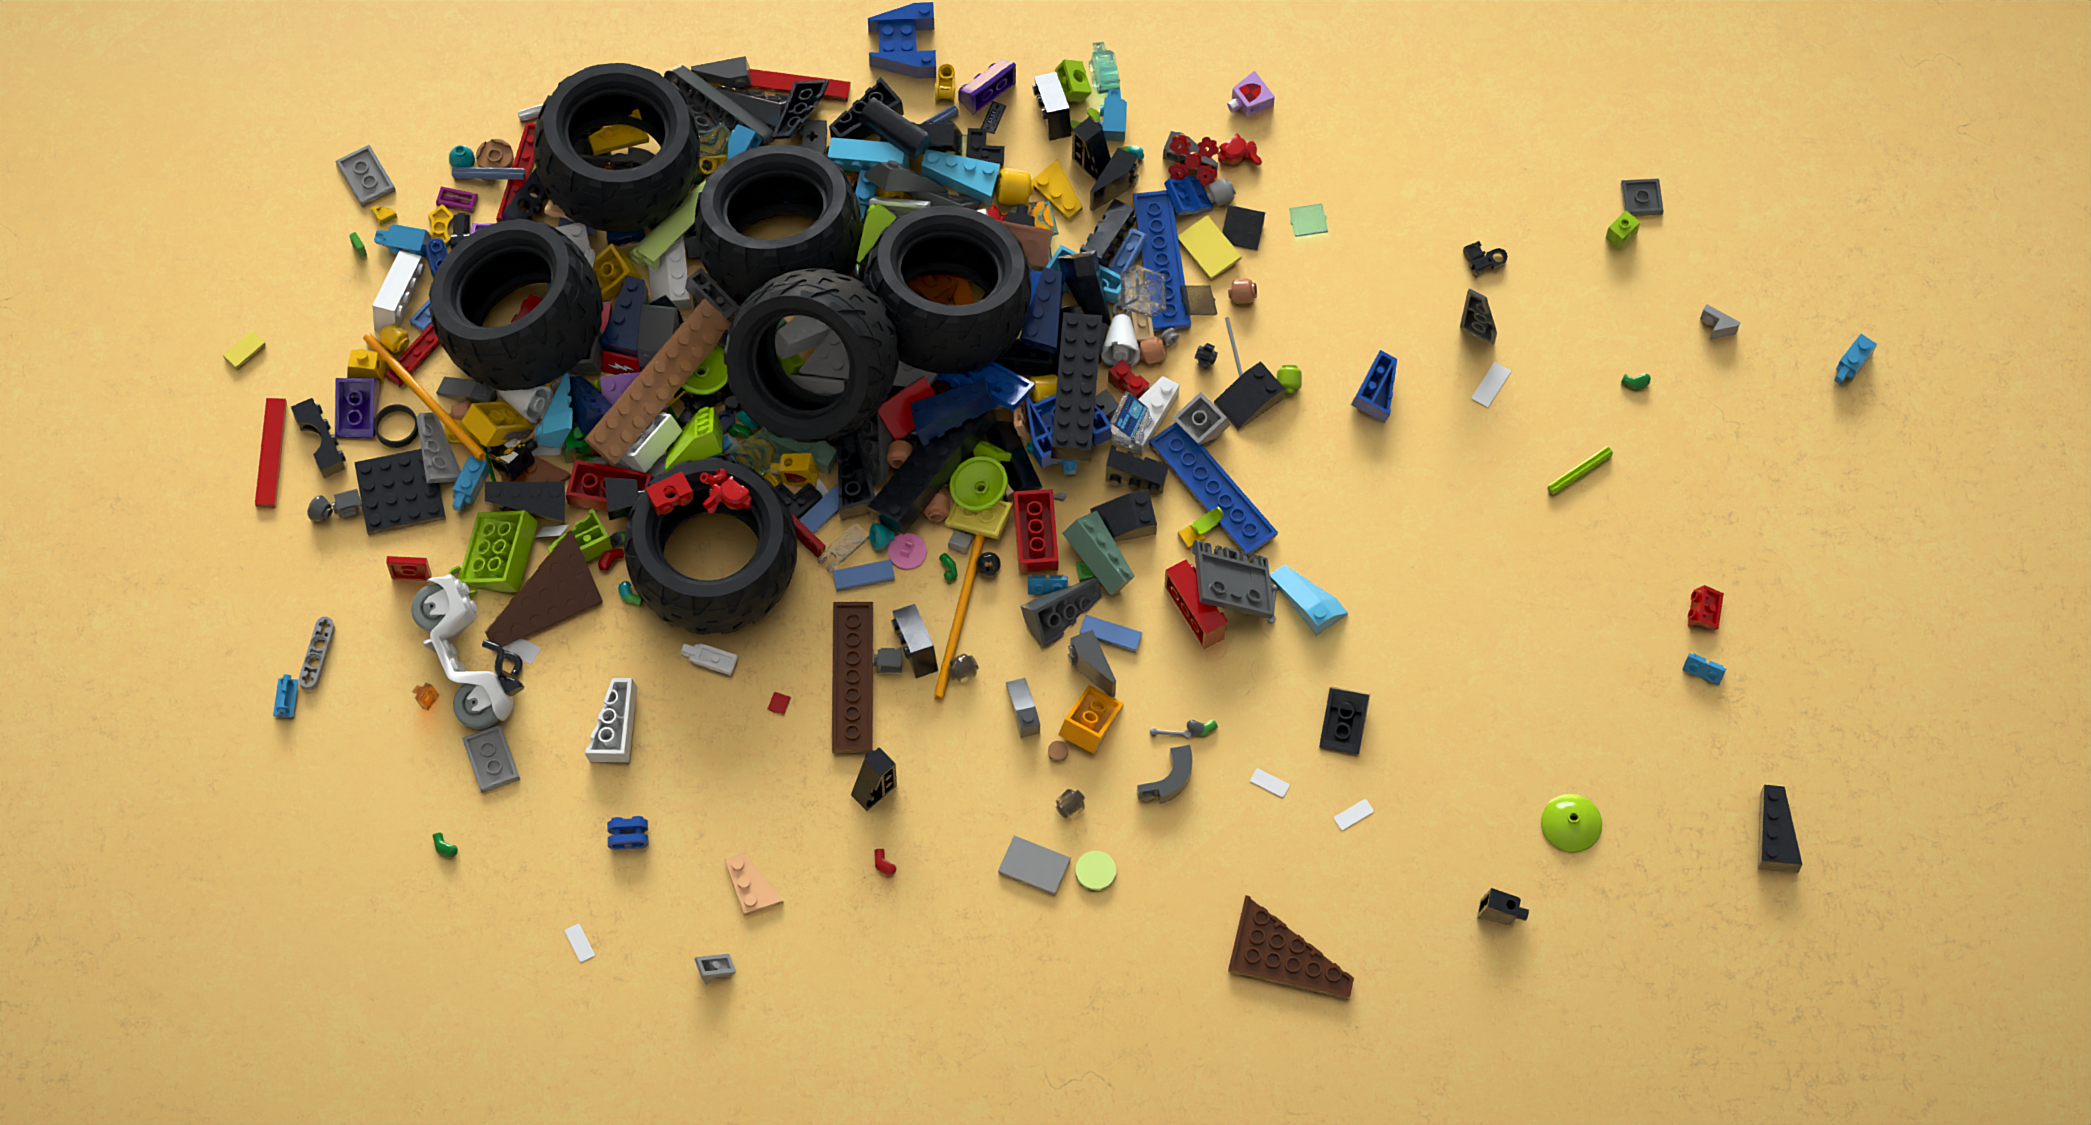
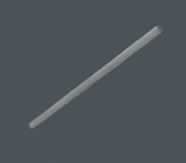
(1234, 346)

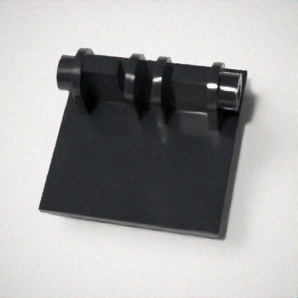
(1243, 226)

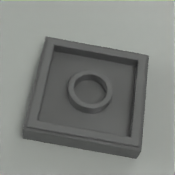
(1642, 197)

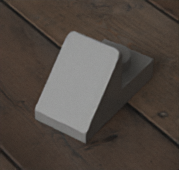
(1723, 323)
(714, 966)

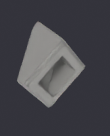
(960, 541)

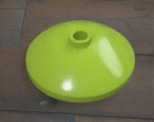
(714, 375)
(977, 474)
(1570, 834)

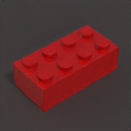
(587, 483)
(1035, 531)
(1203, 619)

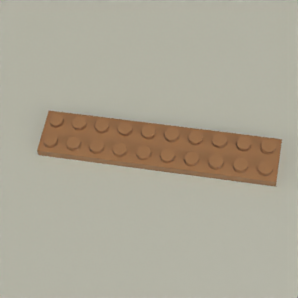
(658, 382)

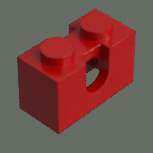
(1123, 371)
(674, 485)

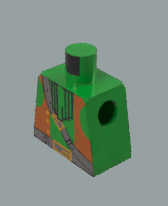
(576, 447)

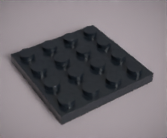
(397, 492)

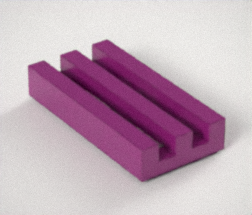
(455, 202)

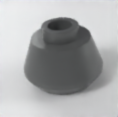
(319, 509)

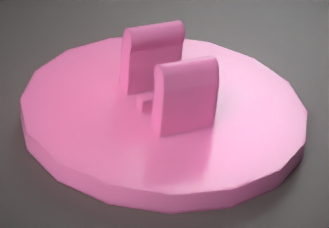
(907, 551)

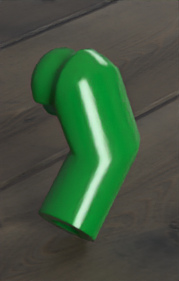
(1637, 382)
(741, 430)
(951, 567)
(444, 848)

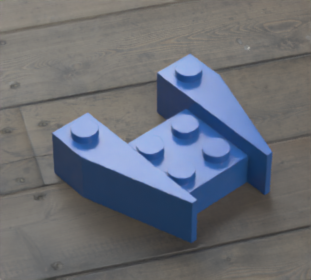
(898, 41)
(1041, 422)

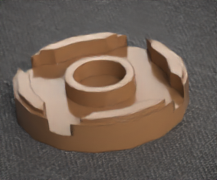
(494, 154)

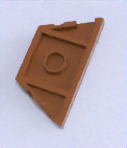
(935, 287)
(540, 472)

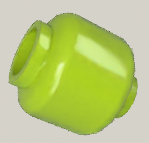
(1290, 378)

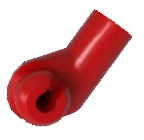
(717, 479)
(608, 557)
(883, 865)

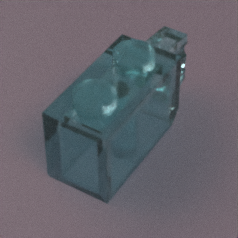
(1104, 68)

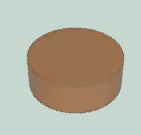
(1058, 751)

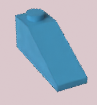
(742, 140)

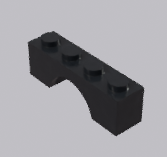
(309, 419)

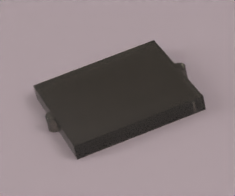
(1198, 300)

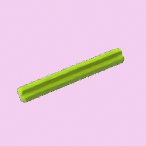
(1580, 470)

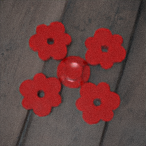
(1193, 159)

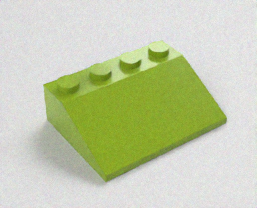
(876, 221)
(698, 439)
(498, 550)

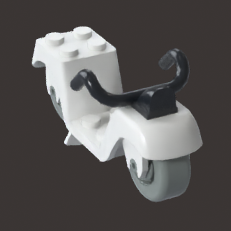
(446, 612)

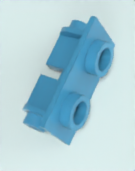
(1041, 585)
(1709, 671)
(285, 696)

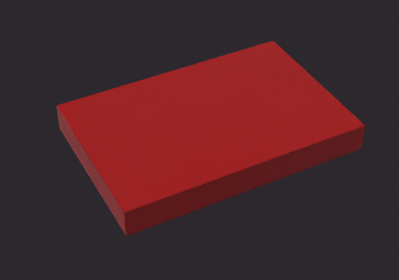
(897, 410)

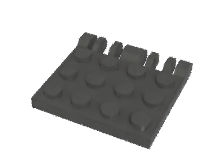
(1232, 582)

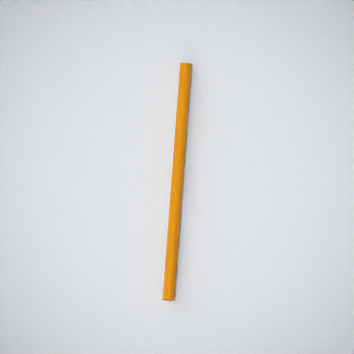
(424, 396)
(959, 617)

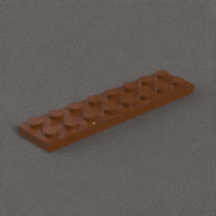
(852, 677)

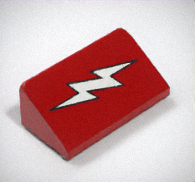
(619, 363)

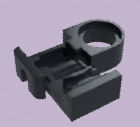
(1483, 261)

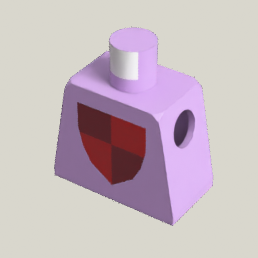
(1251, 96)

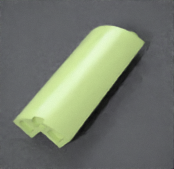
(666, 232)

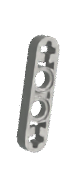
(313, 652)

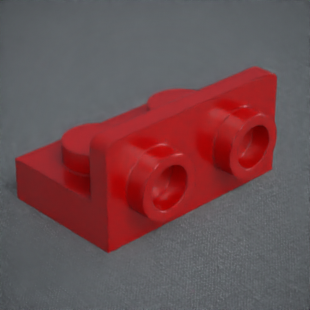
(1705, 607)

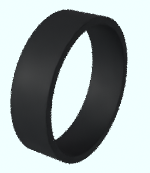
(393, 408)

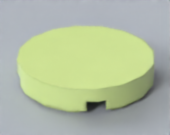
(1095, 870)

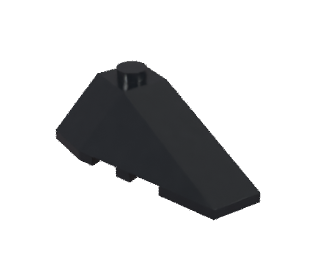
(798, 107)
(1086, 283)

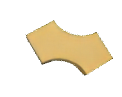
(441, 220)

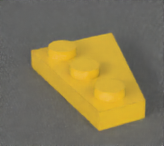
(617, 137)
(1055, 186)

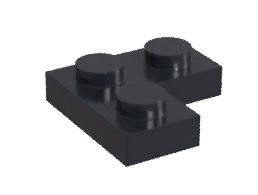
(979, 150)
(802, 500)

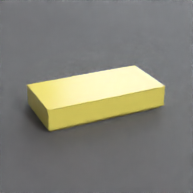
(244, 349)

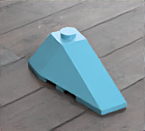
(557, 418)
(1311, 602)

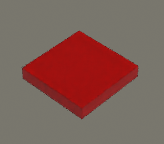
(408, 568)

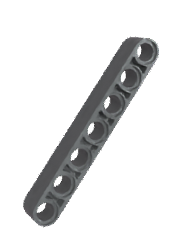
(716, 103)

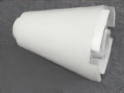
(1120, 342)
(529, 403)

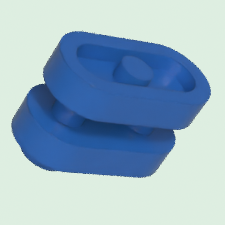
(435, 253)
(627, 833)

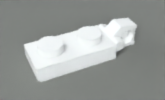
(710, 657)

